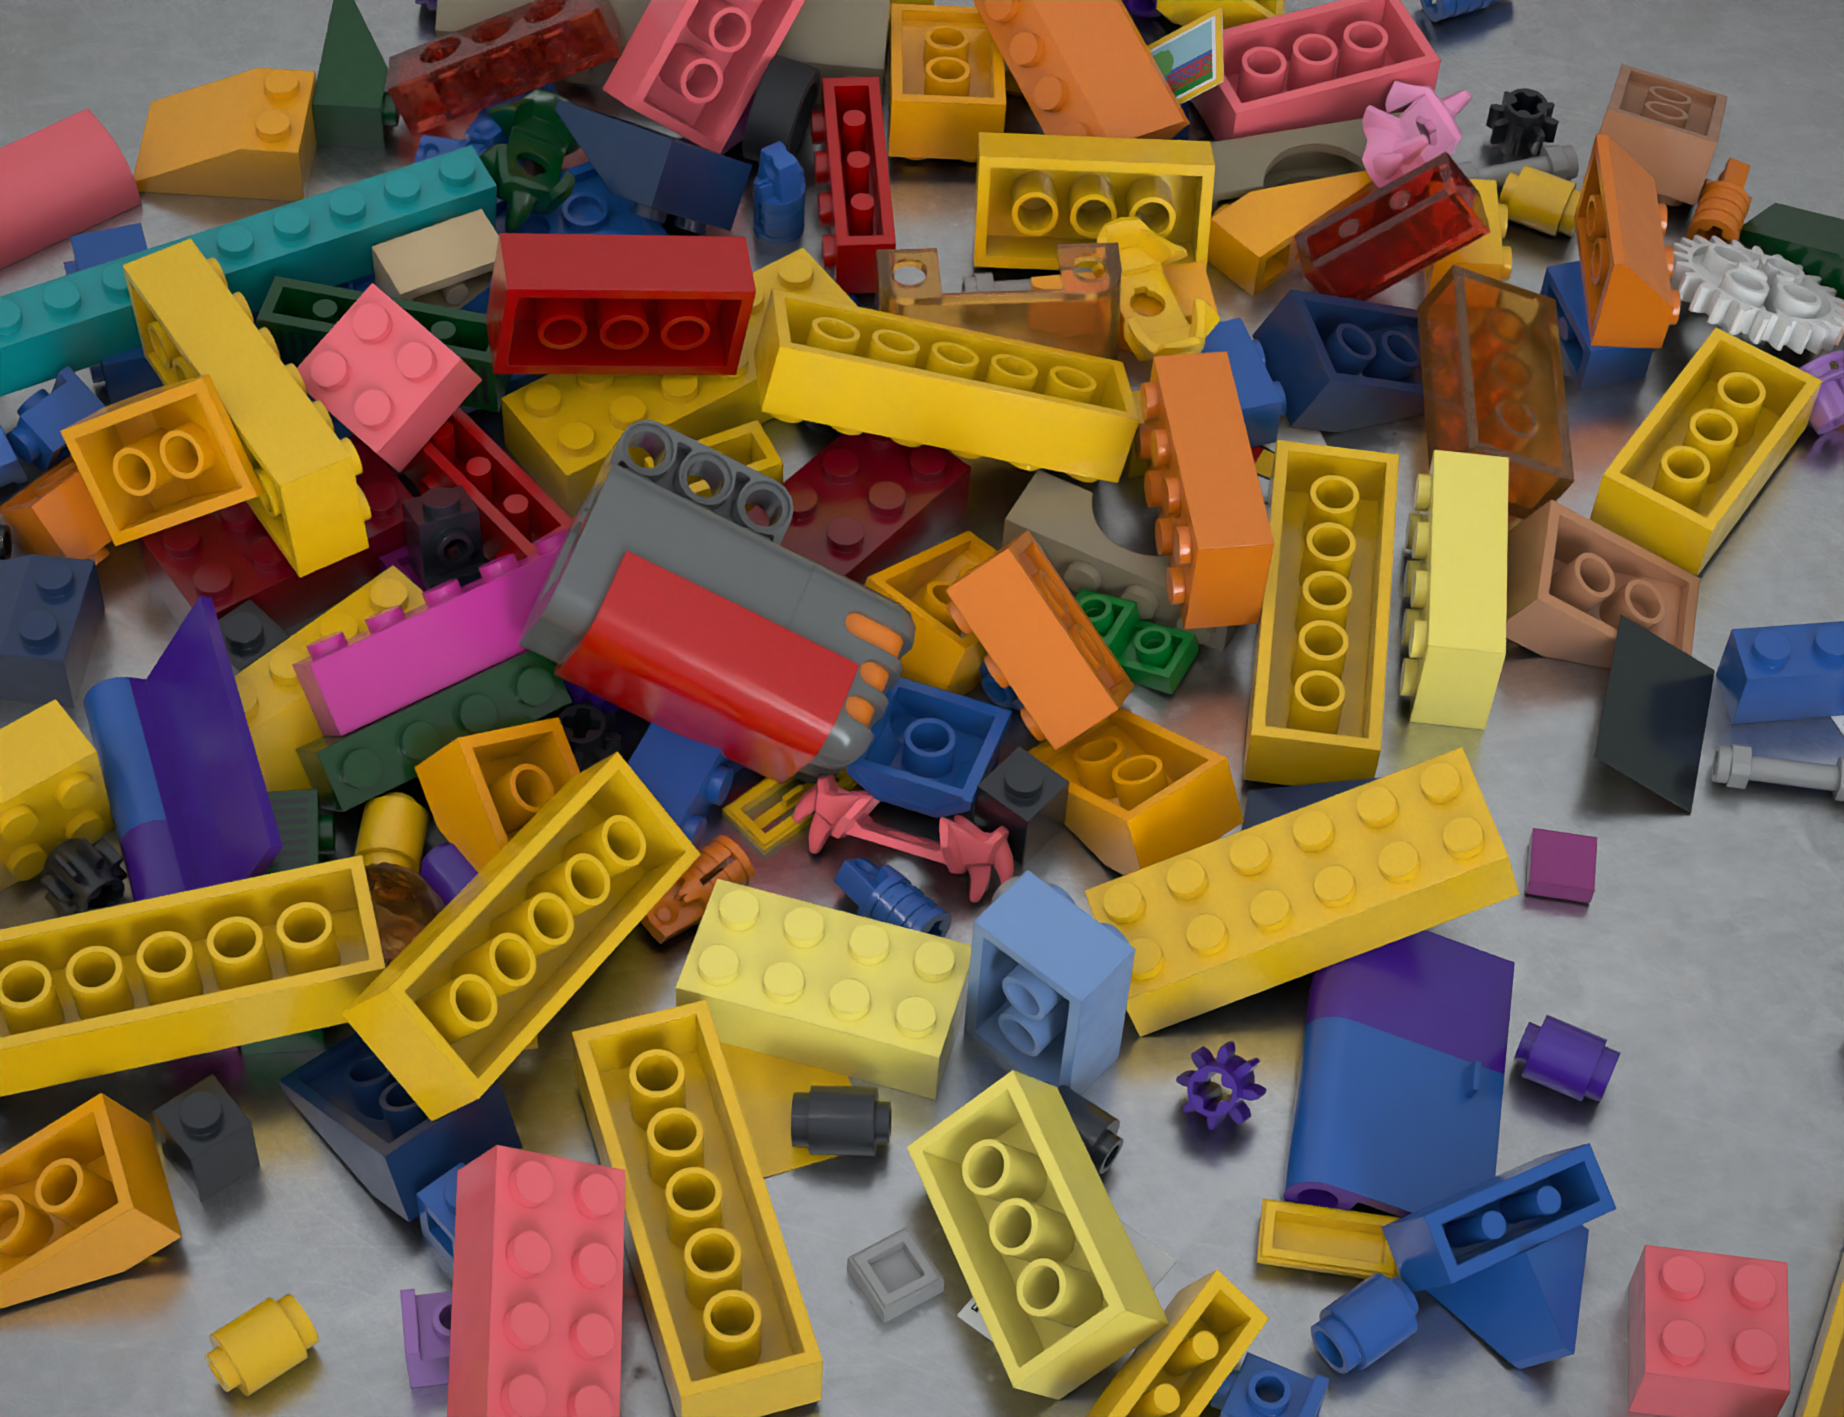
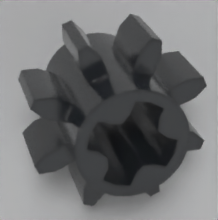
(1522, 123)
(590, 733)
(83, 876)

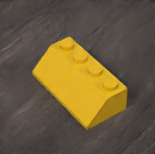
(273, 695)

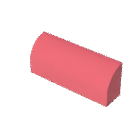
(60, 185)

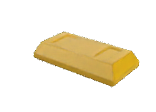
(1324, 1240)

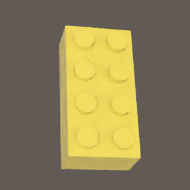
(1456, 589)
(828, 987)
(1036, 1236)

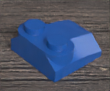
(931, 749)

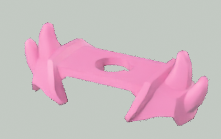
(1395, 142)

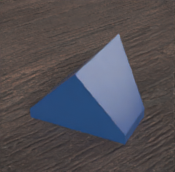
(1526, 1302)

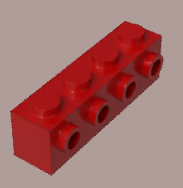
(855, 178)
(509, 502)

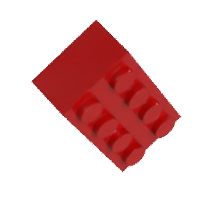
(619, 304)

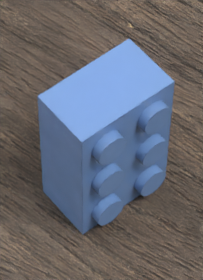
(1048, 985)

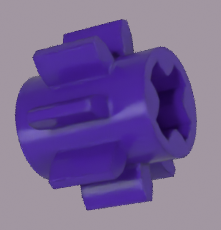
(1206, 1095)

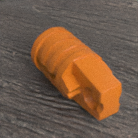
(1722, 204)
(687, 898)

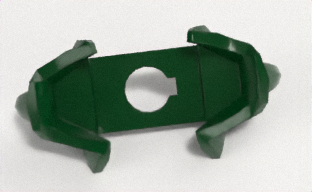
(535, 135)

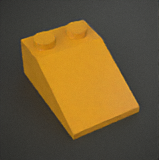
(942, 82)
(232, 138)
(161, 459)
(941, 650)
(494, 784)
(1142, 791)
(81, 1202)

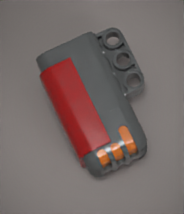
(710, 621)

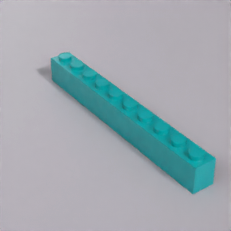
(310, 240)

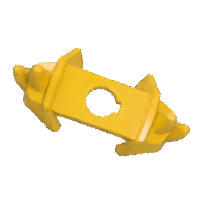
(1142, 262)

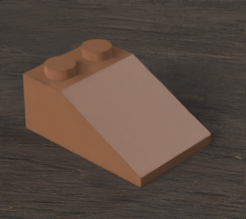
(1666, 130)
(1578, 578)

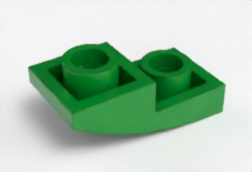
(1145, 650)

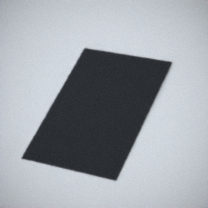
(1655, 713)

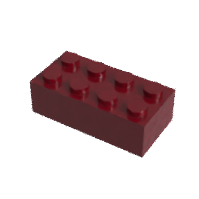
(872, 503)
(237, 560)

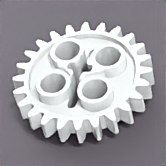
(1757, 295)

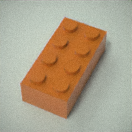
(1204, 491)

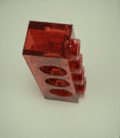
(500, 59)

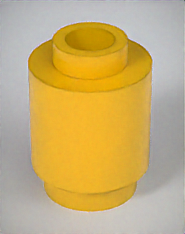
(1541, 201)
(393, 831)
(261, 1344)

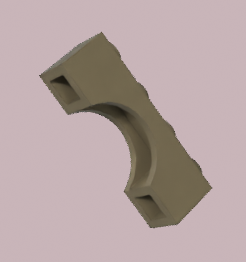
(1286, 158)
(1085, 558)

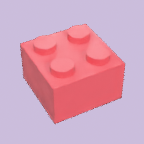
(386, 377)
(1707, 1335)

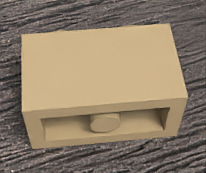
(439, 263)

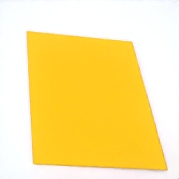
(765, 1096)

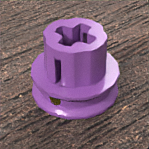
(1829, 404)

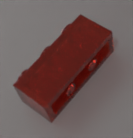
(1393, 232)

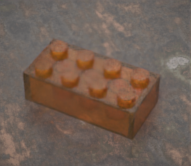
(1497, 382)

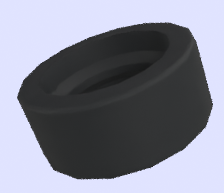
(781, 107)

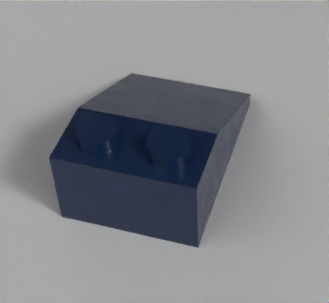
(659, 170)
(1343, 361)
(47, 627)
(384, 1131)

